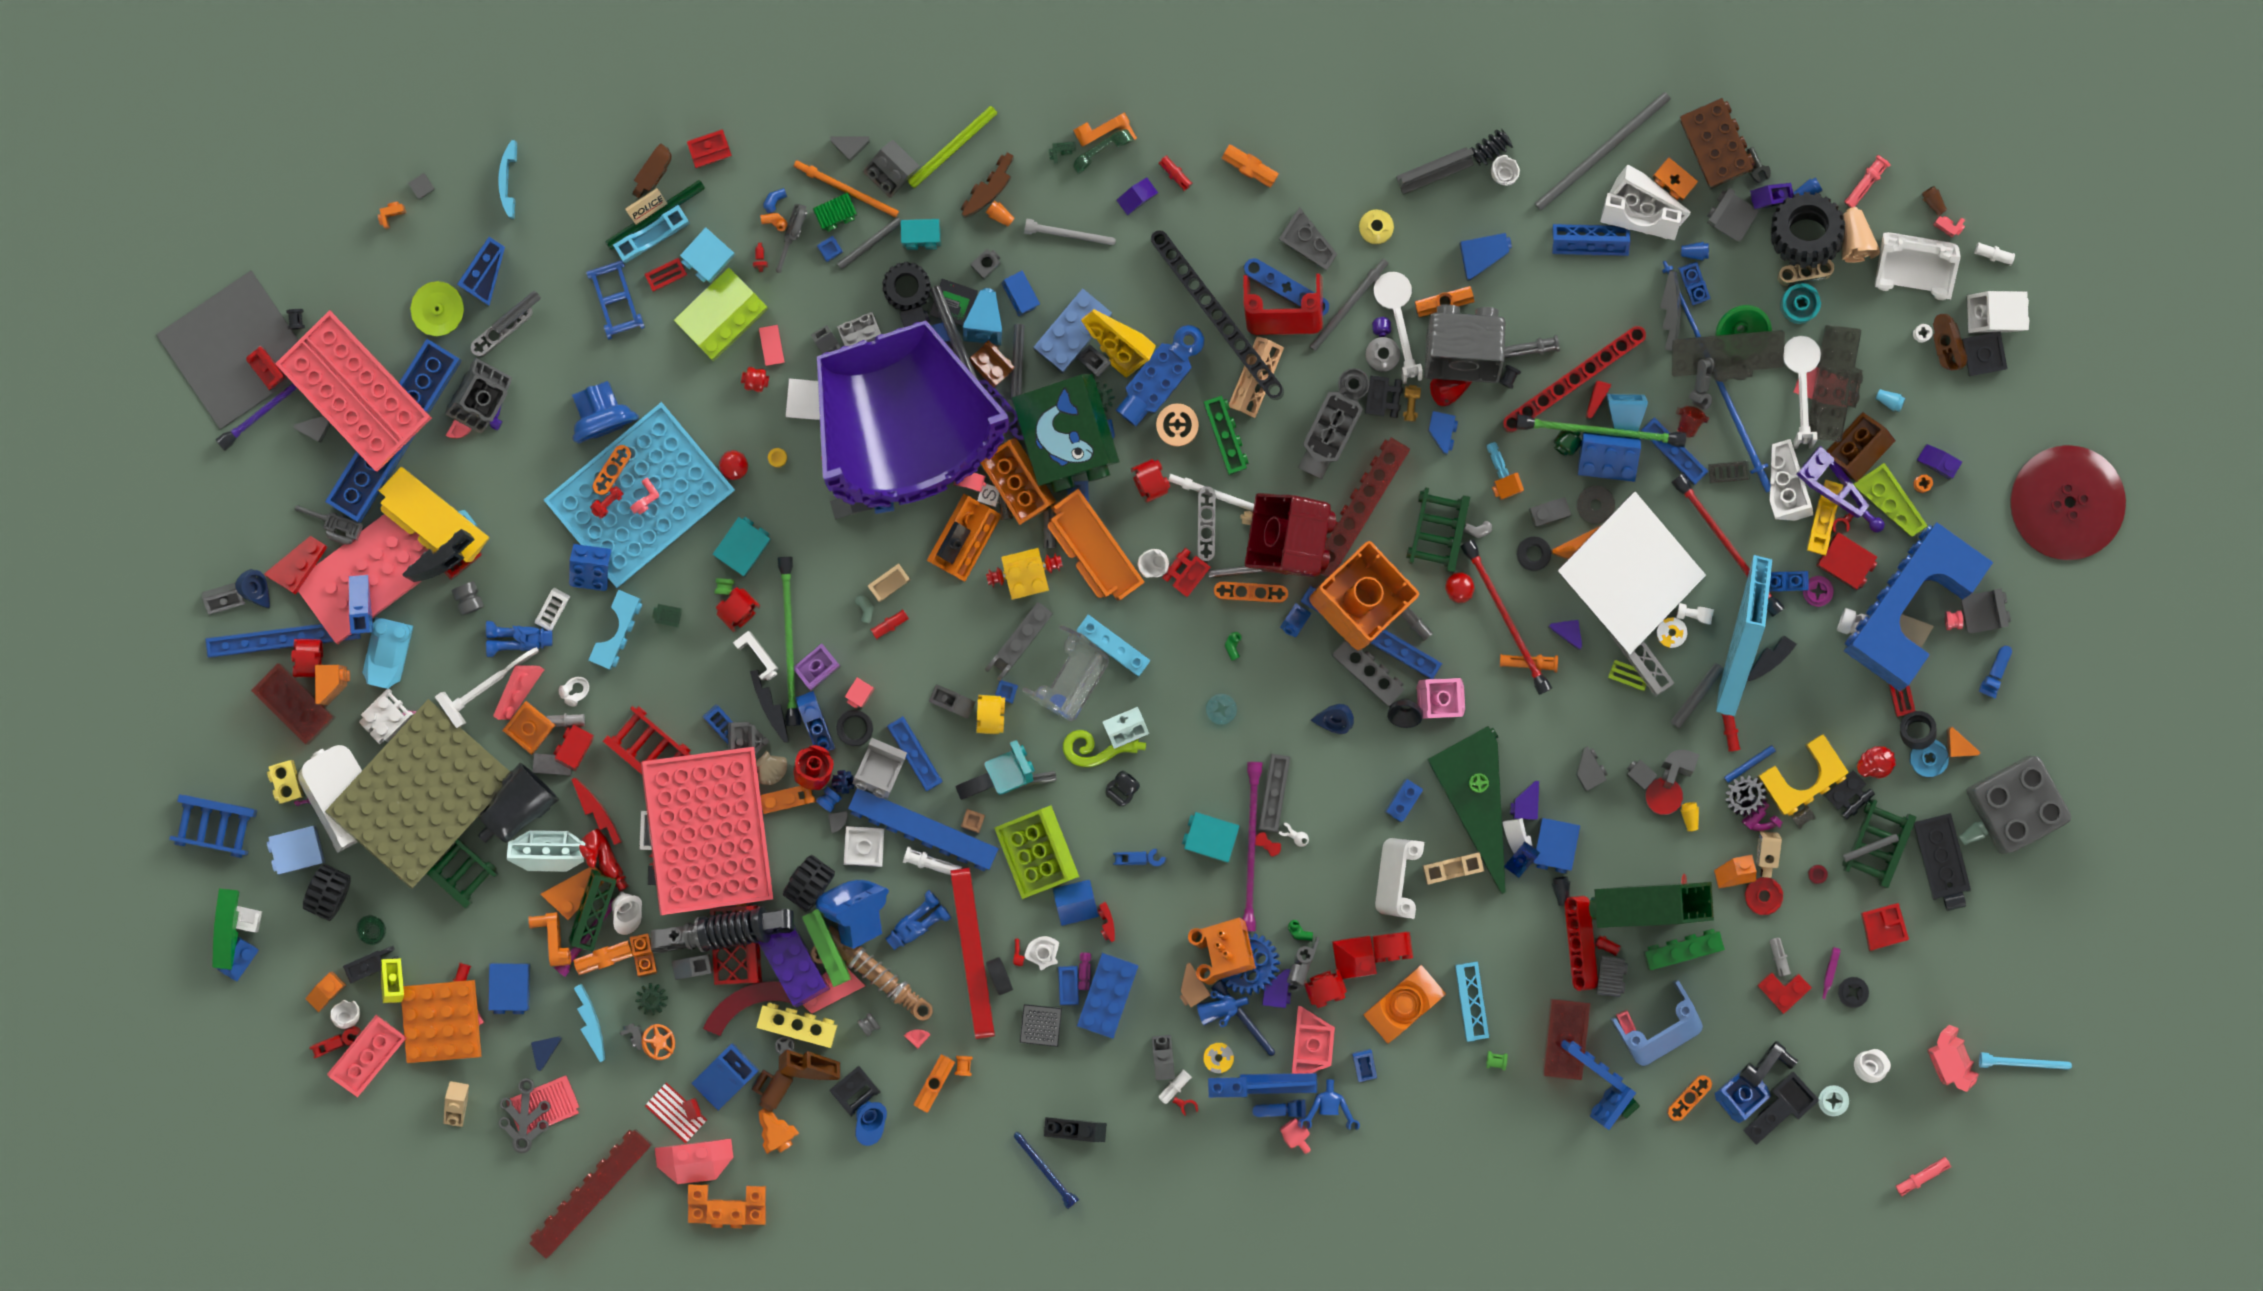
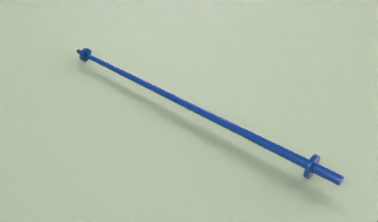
(1759, 468)

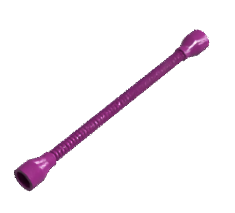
(1254, 772)

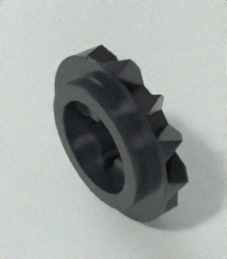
(1862, 993)

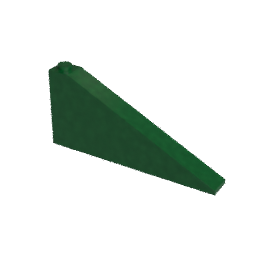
(1477, 811)

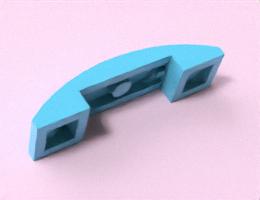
(509, 155)

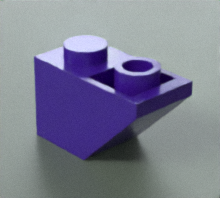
(1278, 994)

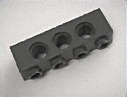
(1387, 695)

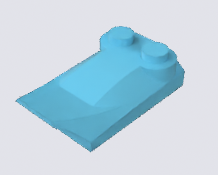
(386, 652)

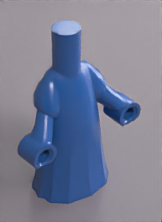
(1226, 1006)

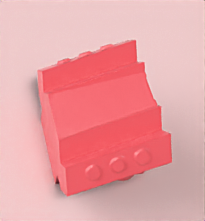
(1952, 1060)

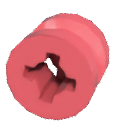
(1953, 620)

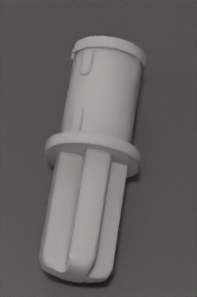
(567, 720)
(1780, 957)

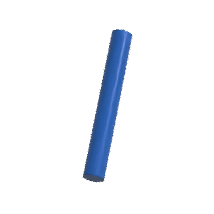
(1749, 764)

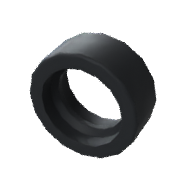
(1918, 716)
(840, 731)
(974, 786)
(999, 976)

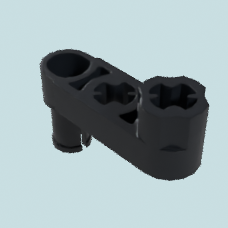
(1754, 1075)

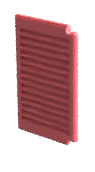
(558, 1094)

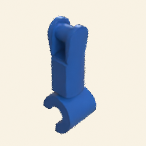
(1991, 684)
(1139, 858)
(1294, 1109)

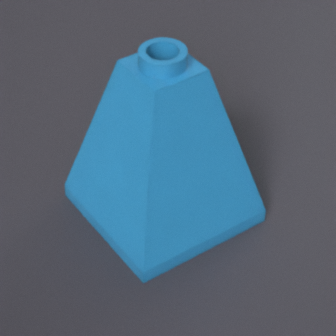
(984, 320)
(1626, 410)

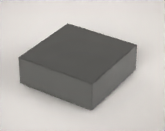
(421, 186)

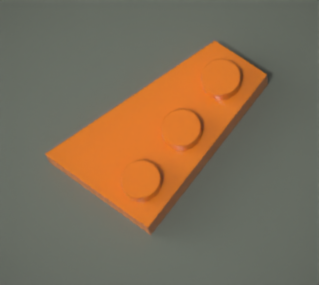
(569, 893)

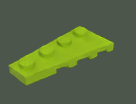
(1888, 496)

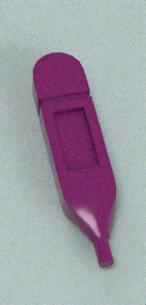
(1830, 972)

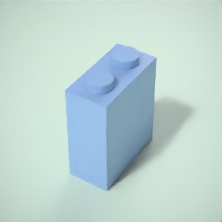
(295, 850)

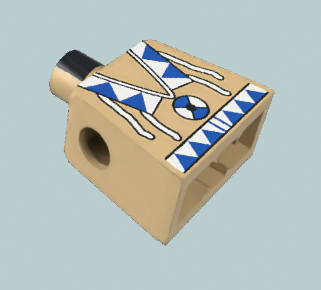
(1768, 844)

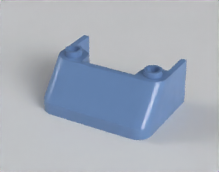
(1647, 1051)

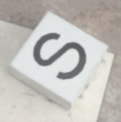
(989, 495)

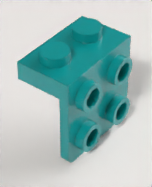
(1010, 769)

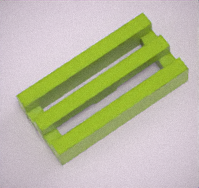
(1614, 669)

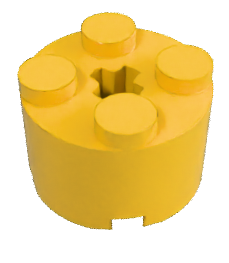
(989, 714)

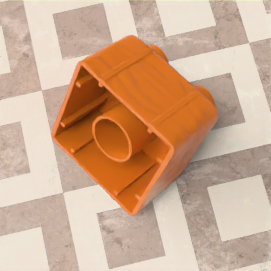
(1363, 596)

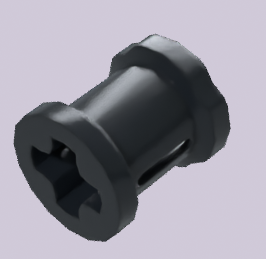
(295, 319)
(1509, 376)

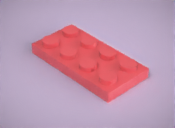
(366, 1056)

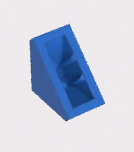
(1364, 1065)

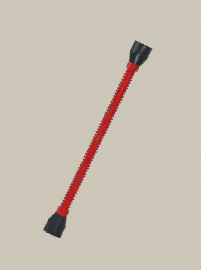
(1683, 485)
(1541, 683)

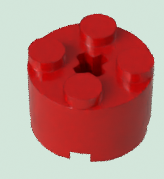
(1150, 480)
(737, 609)
(306, 655)
(811, 777)
(1392, 947)
(1325, 988)

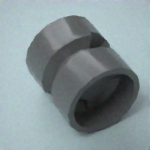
(467, 598)

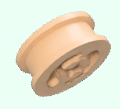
(1177, 440)

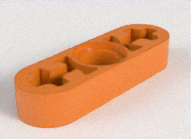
(600, 479)
(1695, 1083)

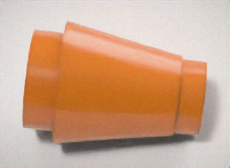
(999, 213)

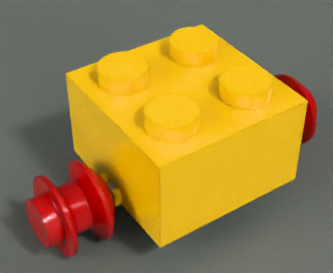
(1024, 572)

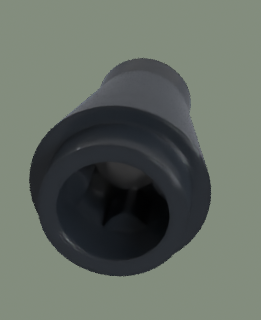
(1561, 889)

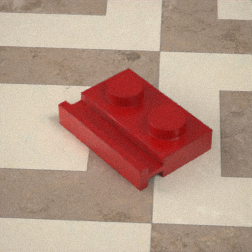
(709, 148)

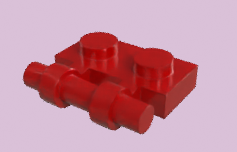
(1190, 576)

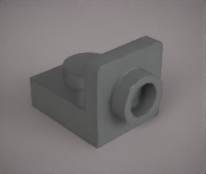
(637, 1034)

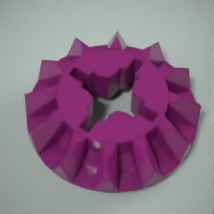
(1824, 598)

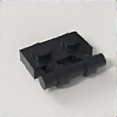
(1377, 396)
(1844, 791)

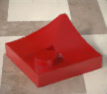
(1884, 926)

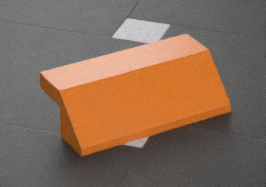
(981, 522)

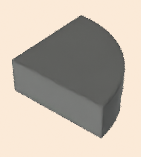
(837, 820)

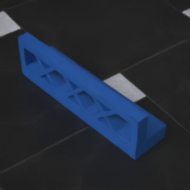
(1591, 242)

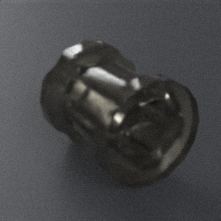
(1803, 816)

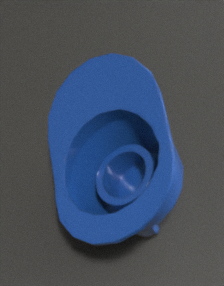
(870, 1122)

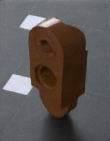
(652, 170)
(1944, 327)

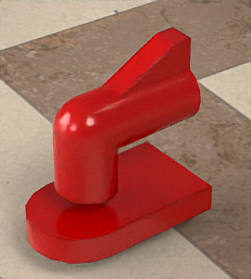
(759, 255)

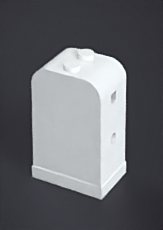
(323, 781)

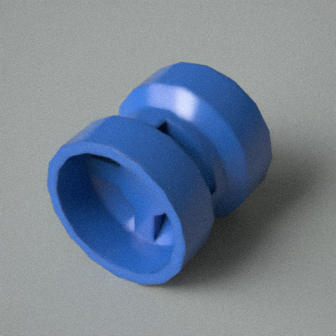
(829, 799)

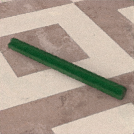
(676, 200)

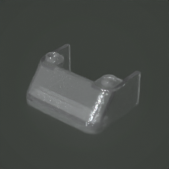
(1075, 679)

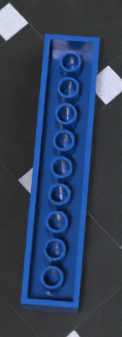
(425, 383)

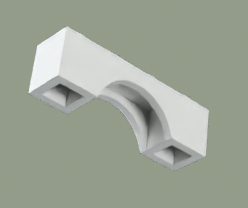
(1620, 214)

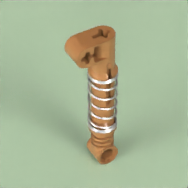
(878, 975)

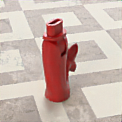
(598, 845)

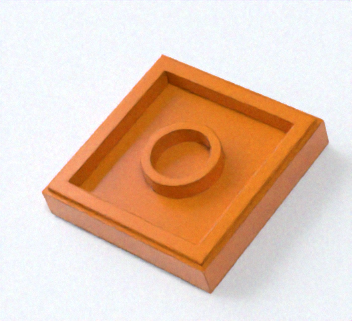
(529, 727)

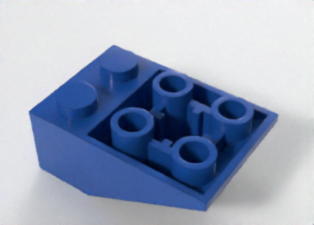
(725, 1076)

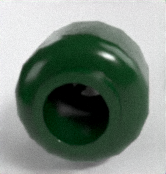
(1567, 442)

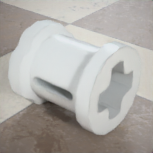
(1926, 328)

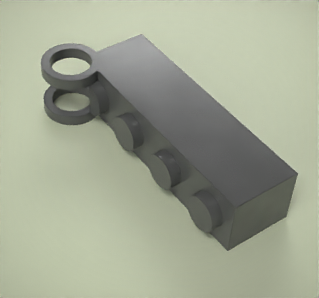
(1020, 639)

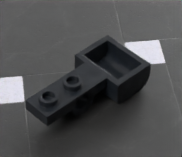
(1792, 1098)

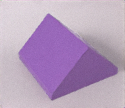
(816, 667)

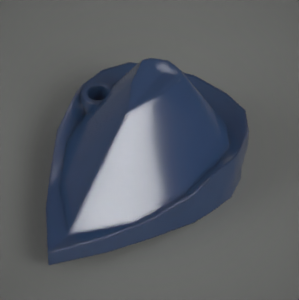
(253, 588)
(1335, 718)

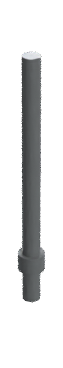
(1372, 277)

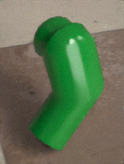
(1231, 644)
(1297, 932)

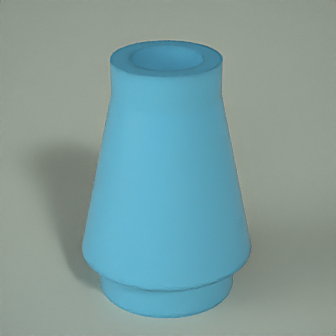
(1892, 400)

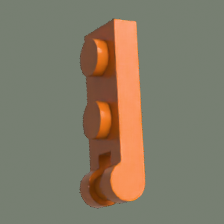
(785, 799)

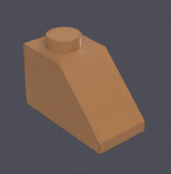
(1192, 988)

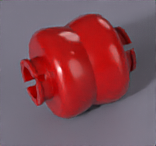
(754, 379)

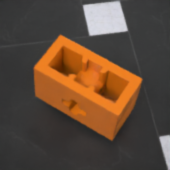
(1672, 169)

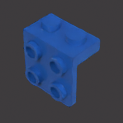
(589, 567)

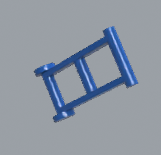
(638, 321)

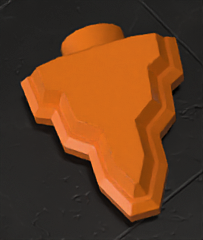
(776, 1132)

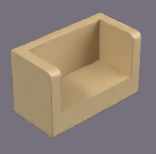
(889, 582)

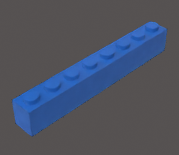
(923, 828)

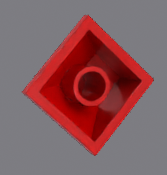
(1354, 957)

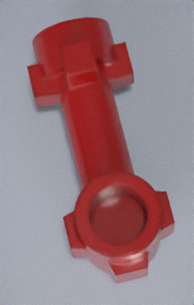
(599, 508)

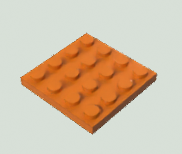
(441, 1021)

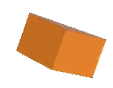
(1959, 745)

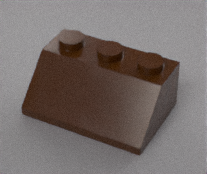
(1861, 446)

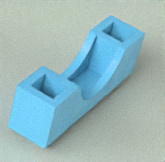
(662, 228)
(607, 652)

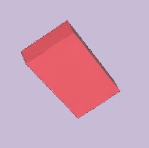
(771, 345)

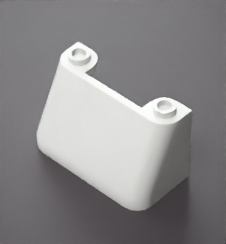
(1917, 264)
(1391, 877)

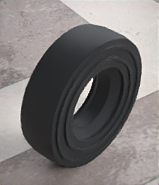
(1545, 553)

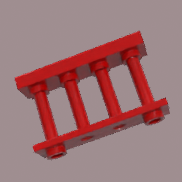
(630, 754)

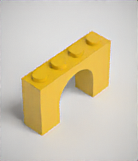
(1830, 771)

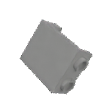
(879, 768)

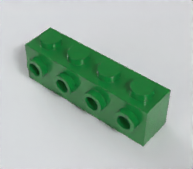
(1224, 433)
(1684, 950)

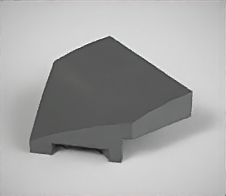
(745, 735)

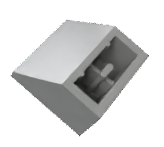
(859, 329)

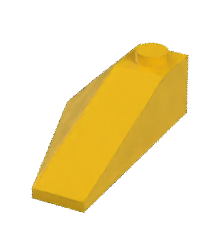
(1122, 344)

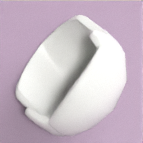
(1505, 170)
(1153, 563)
(345, 1014)

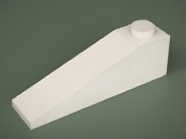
(1788, 491)

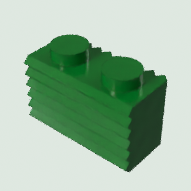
(835, 212)

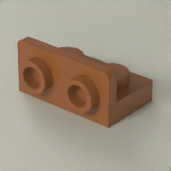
(991, 364)

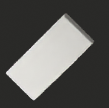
(1516, 833)

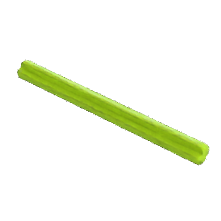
(952, 147)

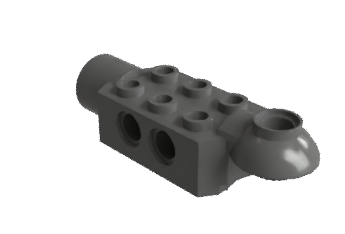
(1334, 424)

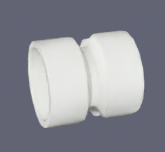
(1849, 621)

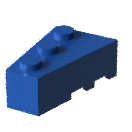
(483, 271)

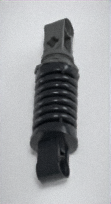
(724, 930)

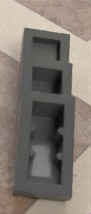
(1672, 304)

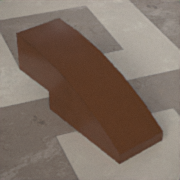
(808, 1066)

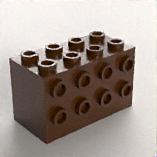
(1717, 143)

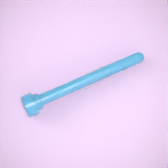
(1987, 1060)

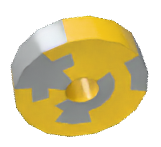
(1218, 1066)

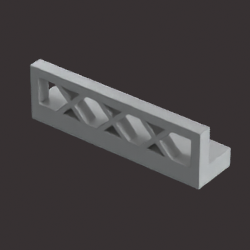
(1642, 670)

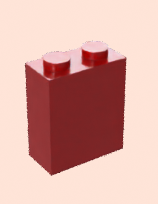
(1847, 561)

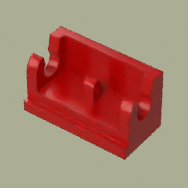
(265, 367)

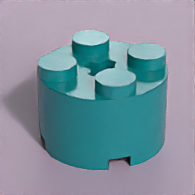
(1790, 308)

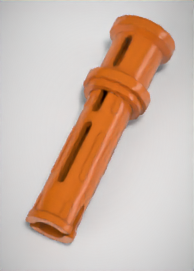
(1540, 661)

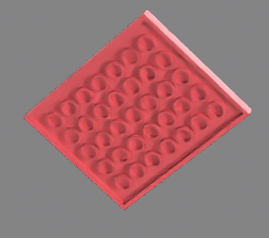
(706, 830)

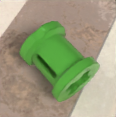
(1496, 1060)

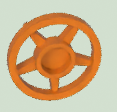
(658, 1041)

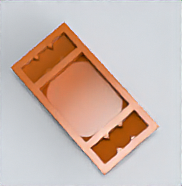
(1404, 1004)

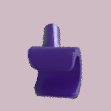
(496, 423)

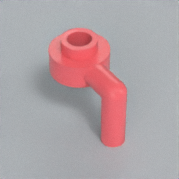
(642, 504)

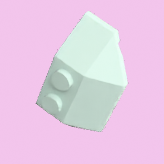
(545, 851)

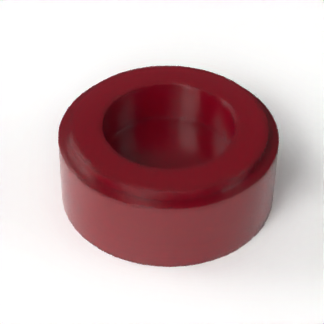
(1817, 874)

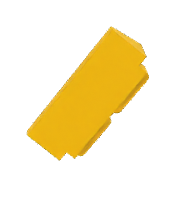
(423, 511)

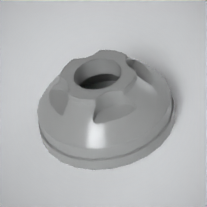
(1375, 361)

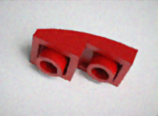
(1108, 928)

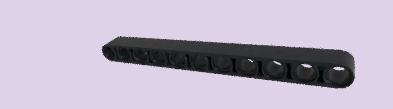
(1212, 307)

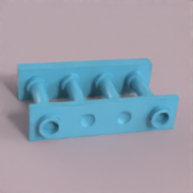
(1113, 645)

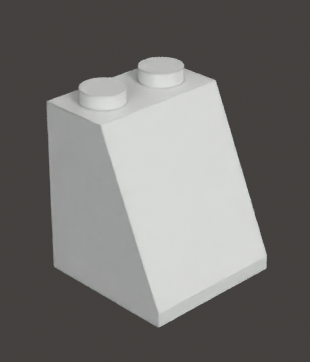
(1997, 312)

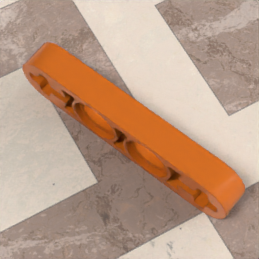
(1250, 596)

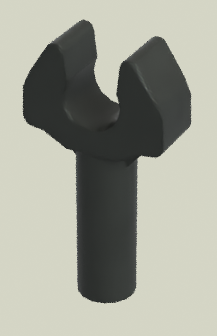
(1758, 166)

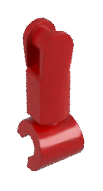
(335, 1042)

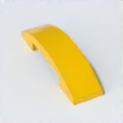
(1823, 521)

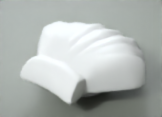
(1042, 951)

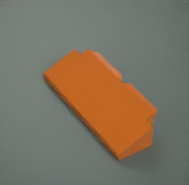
(1097, 552)

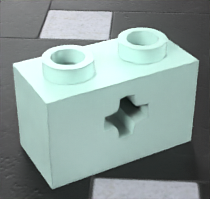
(1125, 727)

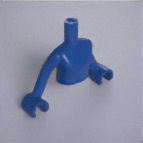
(1328, 1104)

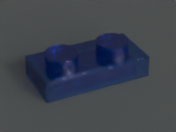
(1521, 859)

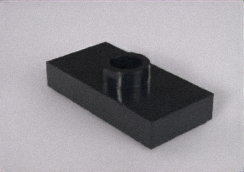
(953, 542)

